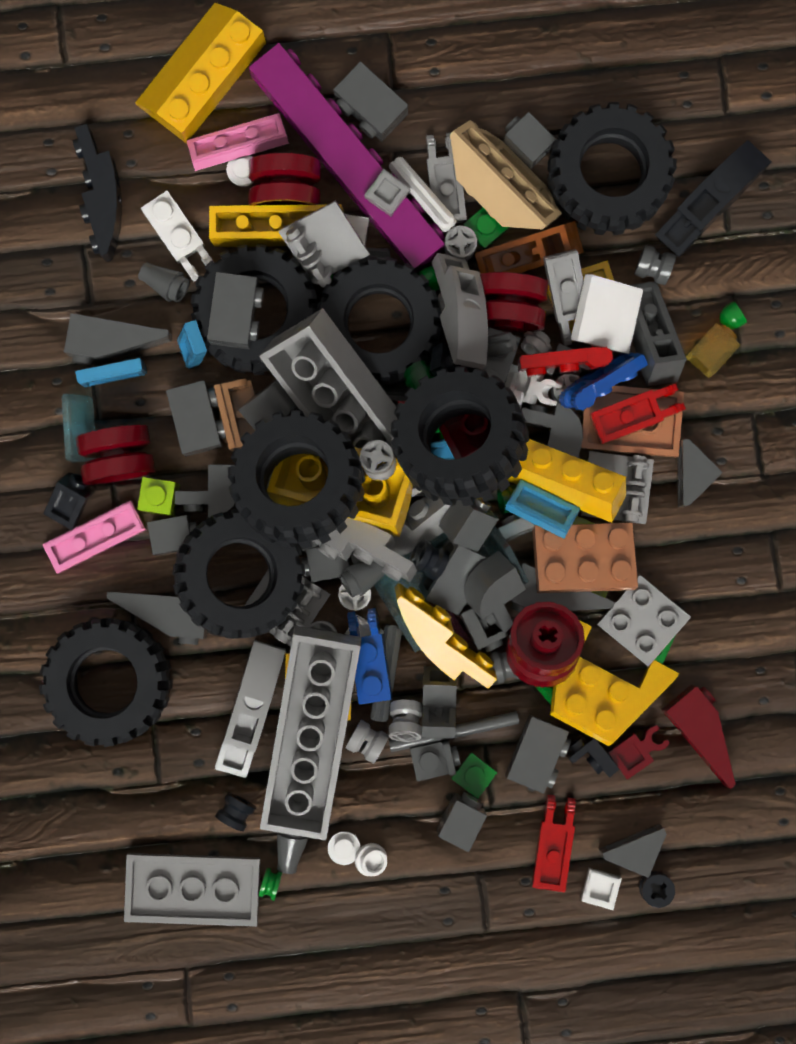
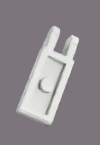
(175, 231)

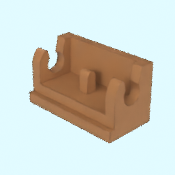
(230, 399)

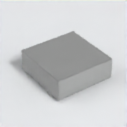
(387, 192)

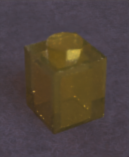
(713, 349)

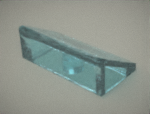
(77, 420)

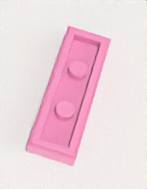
(237, 141)
(94, 537)

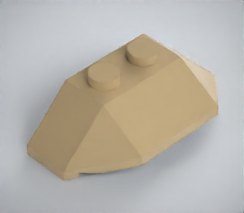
(500, 180)

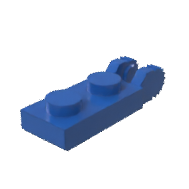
(601, 380)
(372, 668)

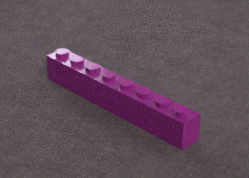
(343, 153)

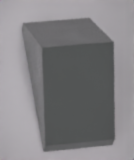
(694, 473)
(636, 851)

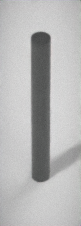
(463, 729)

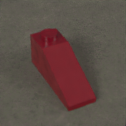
(701, 726)

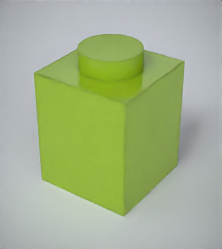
(158, 496)

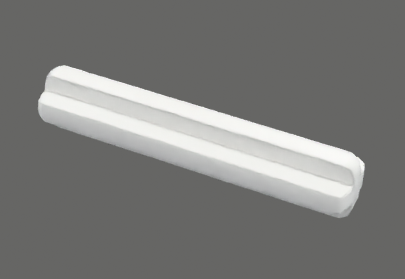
(423, 194)

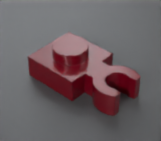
(633, 754)

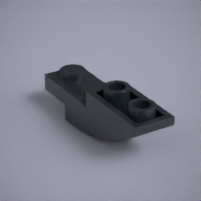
(713, 198)
(104, 203)

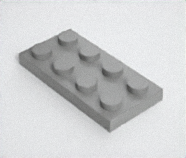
(192, 889)

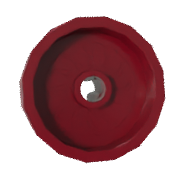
(284, 179)
(514, 301)
(115, 449)
(545, 644)

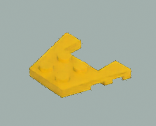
(604, 703)

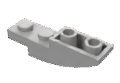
(464, 311)
(420, 524)
(369, 545)
(250, 709)

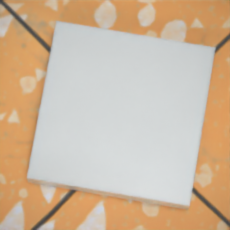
(606, 313)

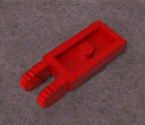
(566, 360)
(633, 414)
(554, 848)

